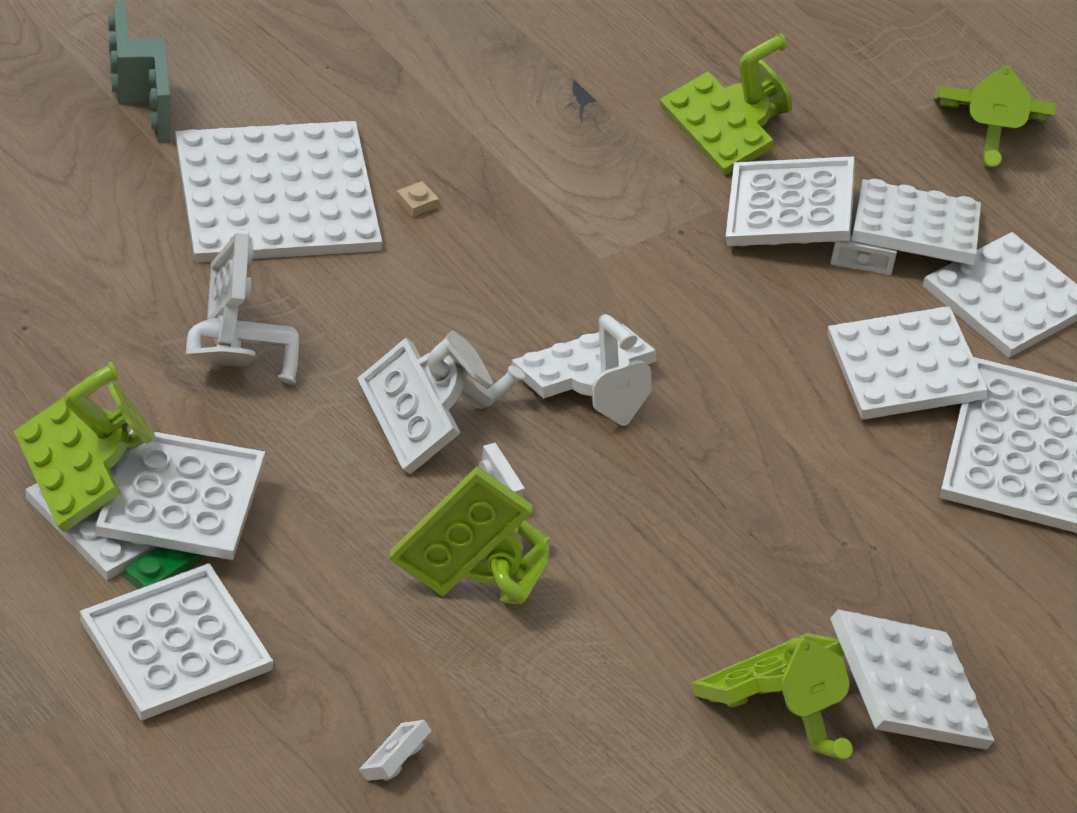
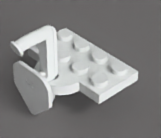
(226, 292)
(600, 364)
(416, 392)

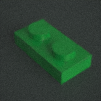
(160, 565)

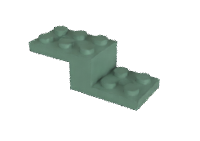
(139, 71)

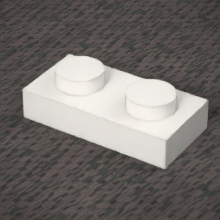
(863, 257)
(498, 467)
(400, 745)

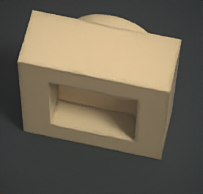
(417, 199)

